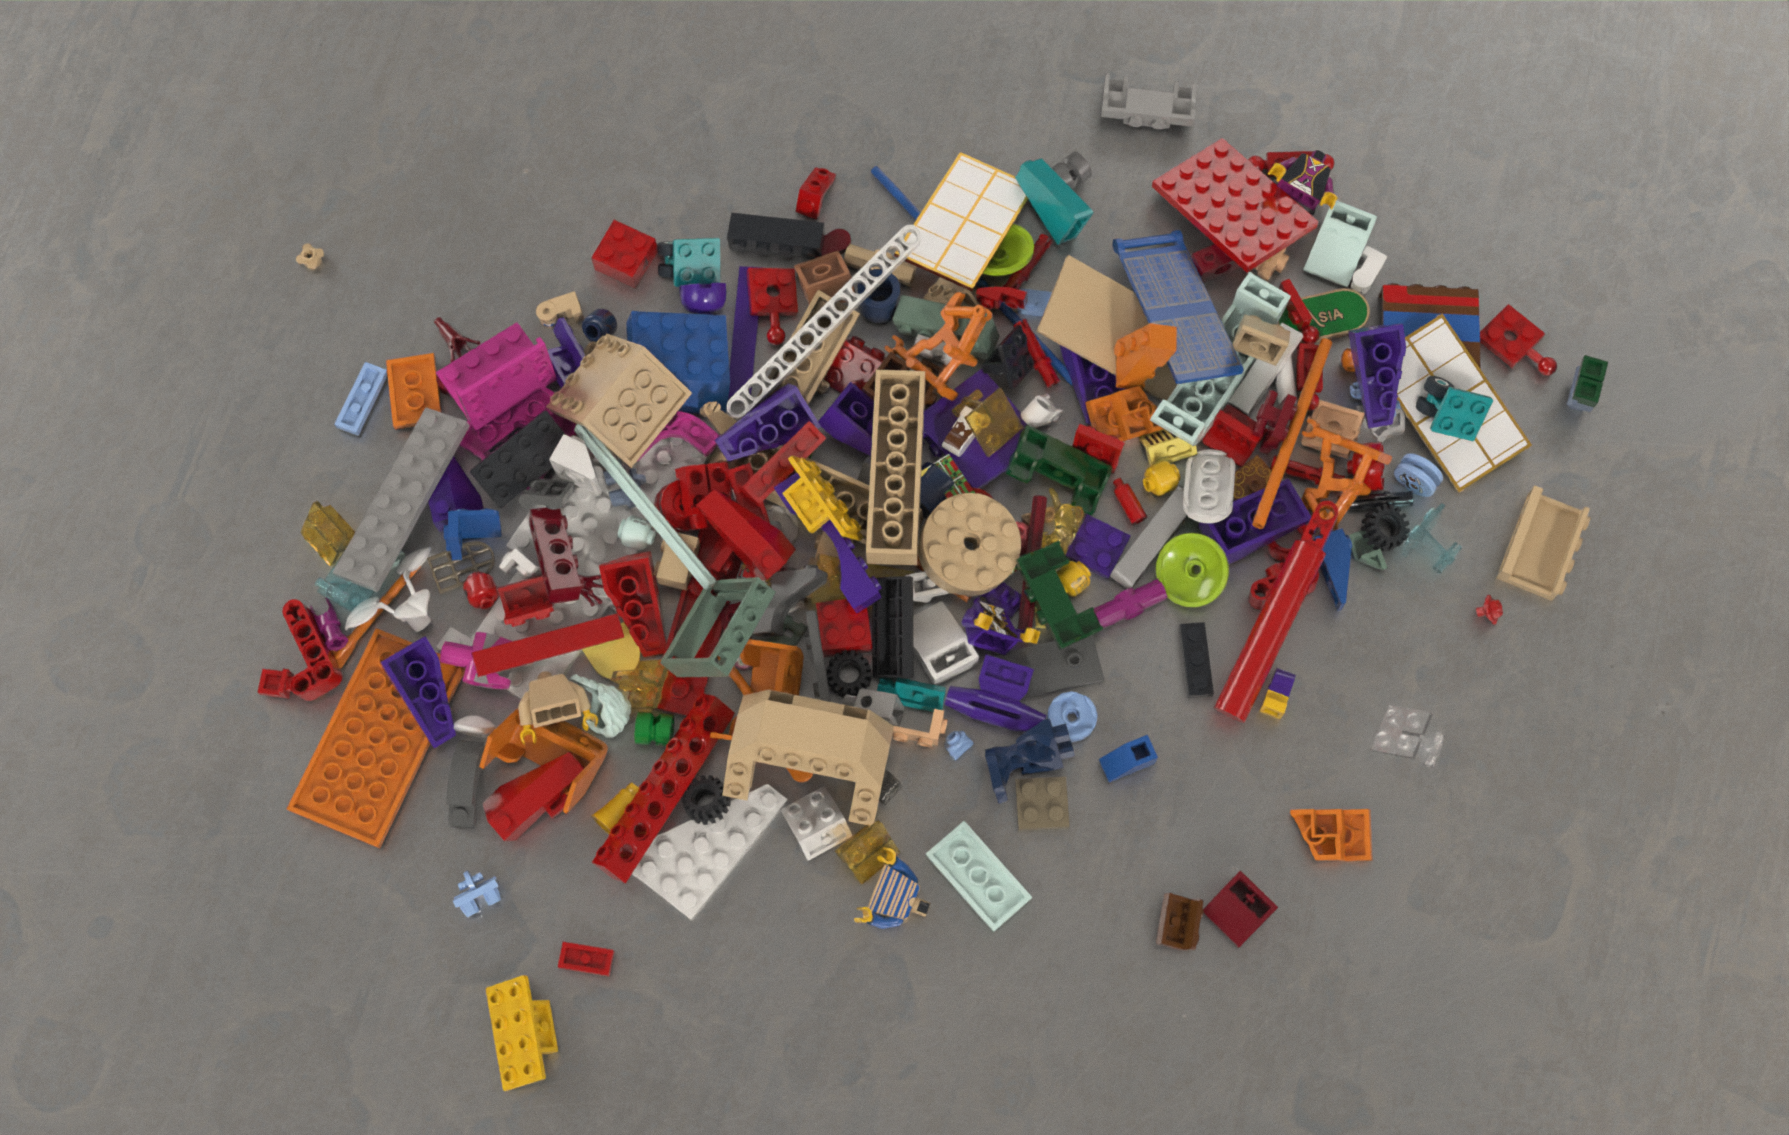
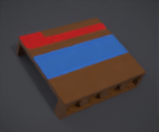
(1419, 305)

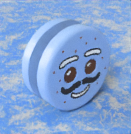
(1418, 475)

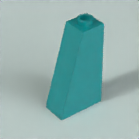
(1053, 200)

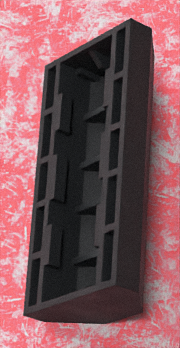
(893, 629)

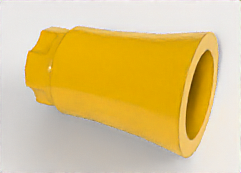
(614, 809)

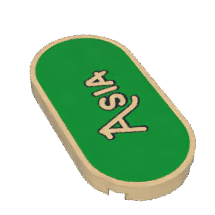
(1333, 313)

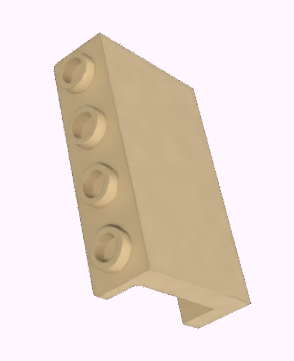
(1543, 545)

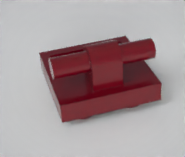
(1276, 420)

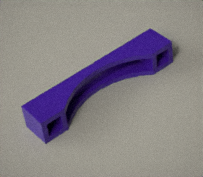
(855, 582)

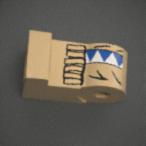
(559, 307)

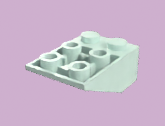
(1340, 243)

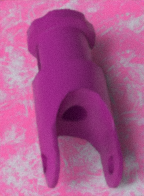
(329, 626)

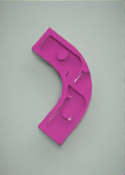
(690, 430)

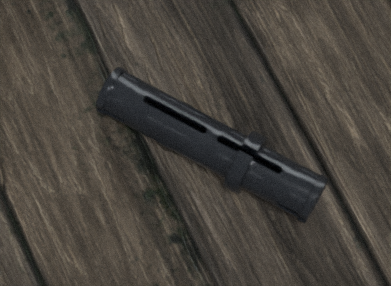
(1372, 501)

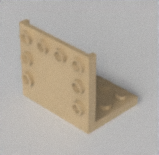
(620, 397)

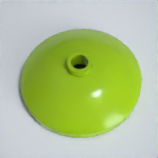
(1013, 253)
(1177, 574)

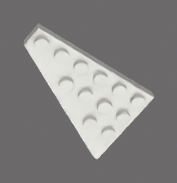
(697, 858)

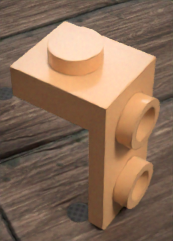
(924, 739)

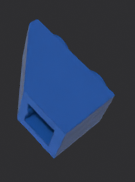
(1128, 758)

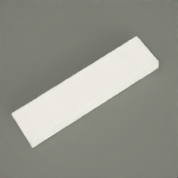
(1261, 377)

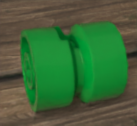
(654, 729)

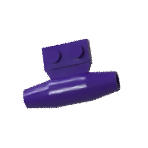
(999, 696)

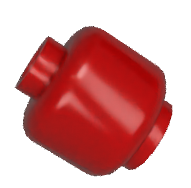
(480, 590)

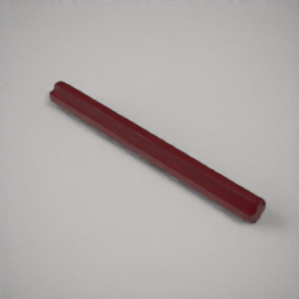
(1034, 543)

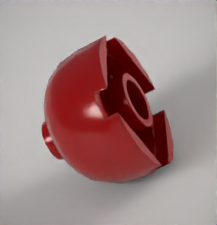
(1373, 476)

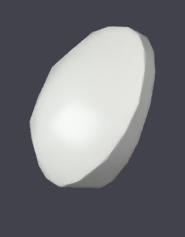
(474, 726)

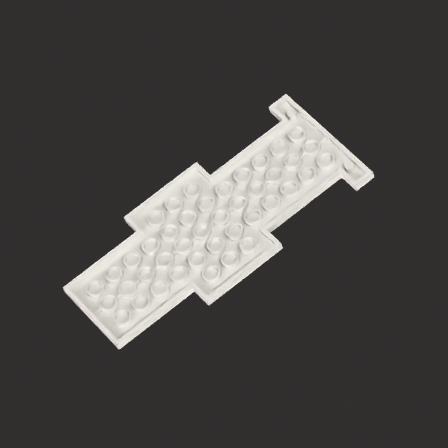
(594, 533)

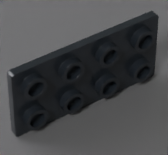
(518, 459)

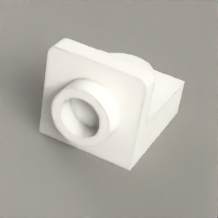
(517, 560)

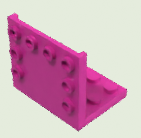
(497, 375)

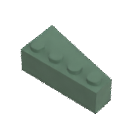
(924, 318)

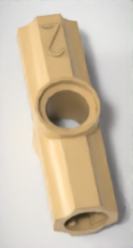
(858, 257)

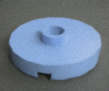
(1075, 704)

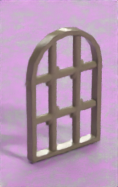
(450, 563)

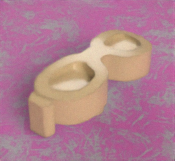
(1050, 511)

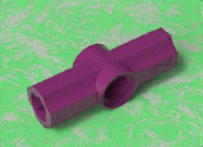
(1130, 603)

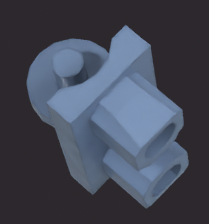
(619, 497)

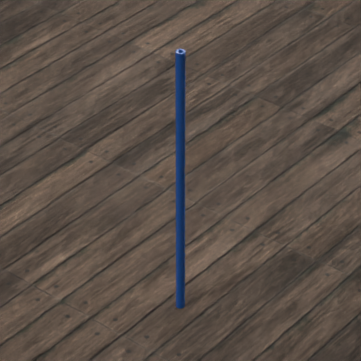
(1007, 311)

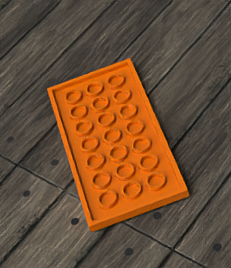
(367, 751)

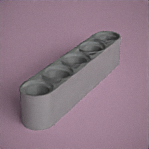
(1151, 541)

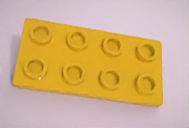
(815, 502)
(521, 1032)

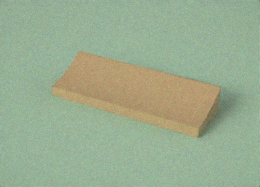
(813, 369)

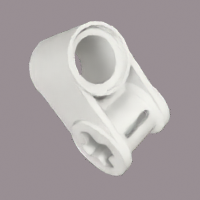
(1041, 412)

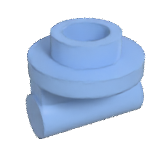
(957, 744)

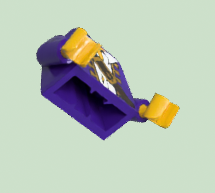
(992, 629)

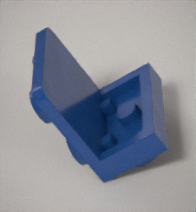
(470, 524)

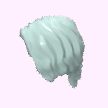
(608, 705)

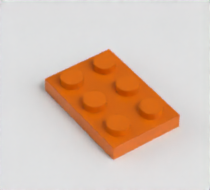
(412, 388)

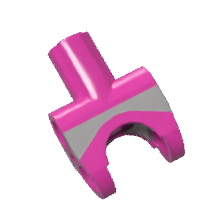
(461, 656)

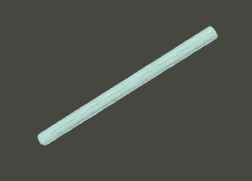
(647, 508)

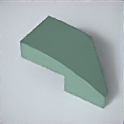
(1364, 553)

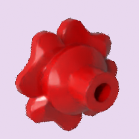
(1491, 609)

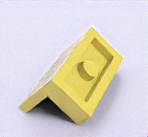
(1166, 447)

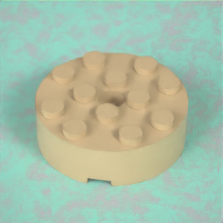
(980, 522)

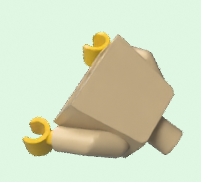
(552, 701)

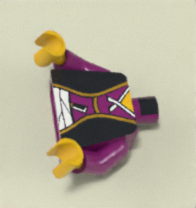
(1306, 180)

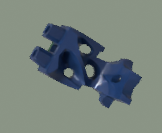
(1035, 751)

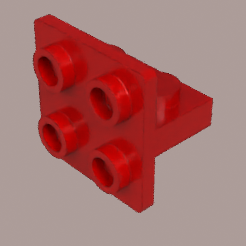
(1233, 435)

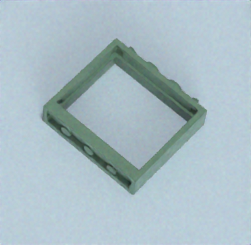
(755, 599)

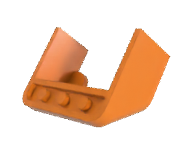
(774, 668)
(551, 742)

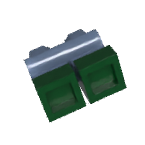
(1587, 384)

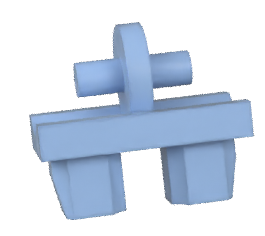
(466, 899)

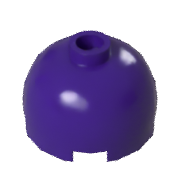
(703, 297)

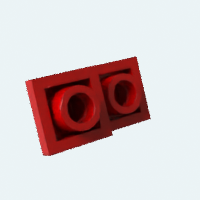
(993, 297)

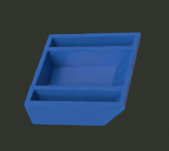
(691, 349)

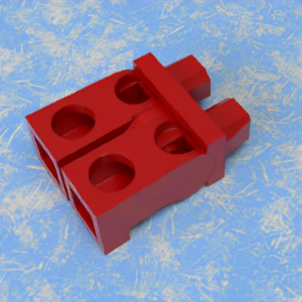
(696, 483)

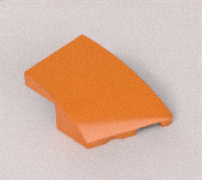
(1123, 414)
(1336, 833)

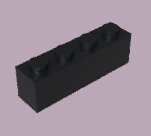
(776, 235)

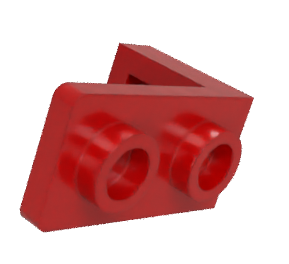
(813, 191)

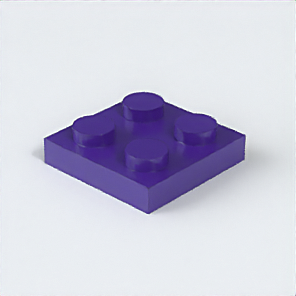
(1098, 546)

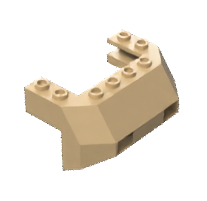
(812, 739)

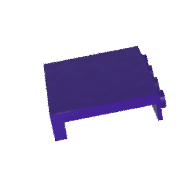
(973, 463)

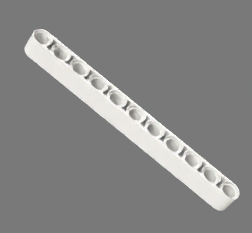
(829, 311)

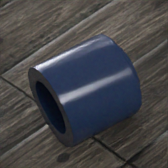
(887, 291)
(933, 486)

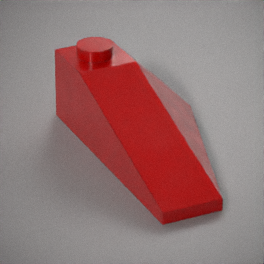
(636, 597)
(524, 799)

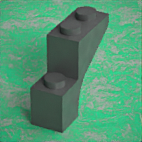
(790, 588)

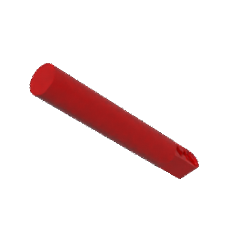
(1276, 618)

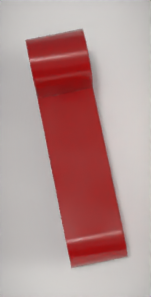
(308, 647)

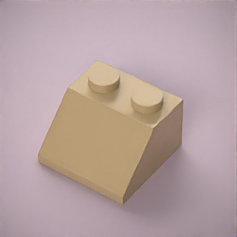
(1261, 339)

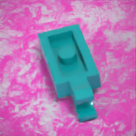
(914, 693)

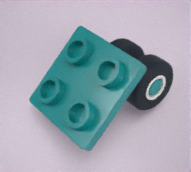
(690, 261)
(1454, 410)

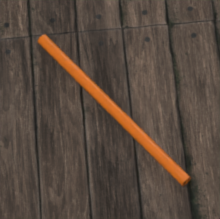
(1294, 429)

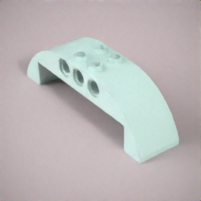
(1195, 404)

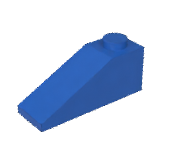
(1336, 566)

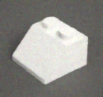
(574, 464)

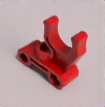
(1265, 585)

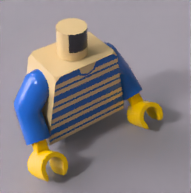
(893, 895)

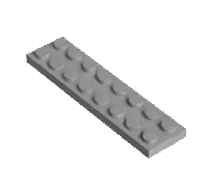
(401, 499)

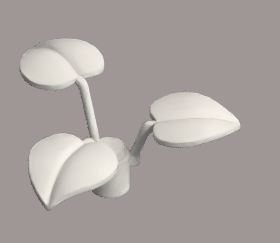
(412, 610)

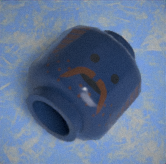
(599, 324)

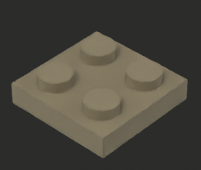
(1042, 803)

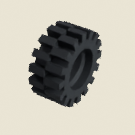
(1397, 525)
(843, 660)
(711, 810)

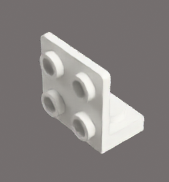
(816, 823)

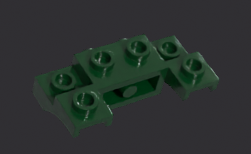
(1060, 463)
(1051, 599)

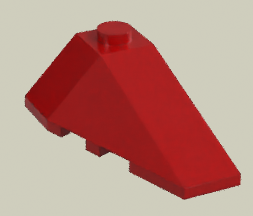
(753, 540)

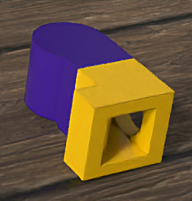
(1278, 693)

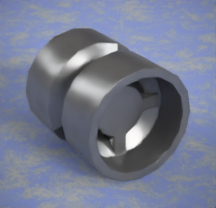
(1073, 169)

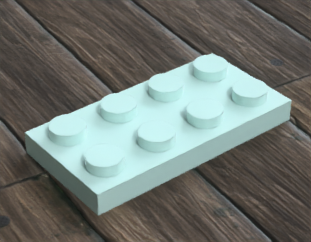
(978, 876)

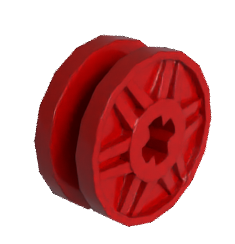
(668, 503)

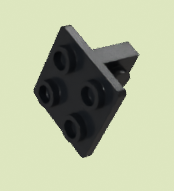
(1011, 358)

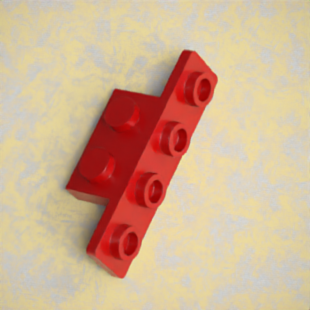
(718, 563)

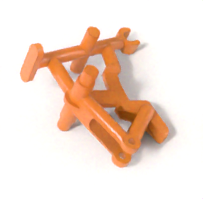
(956, 349)
(1350, 487)

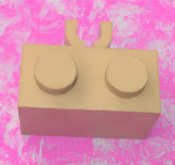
(670, 569)

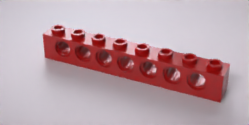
(663, 799)

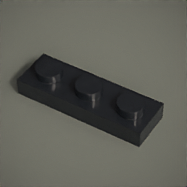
(1196, 660)

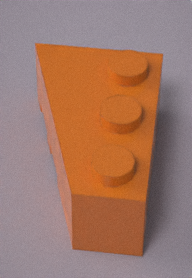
(1142, 353)

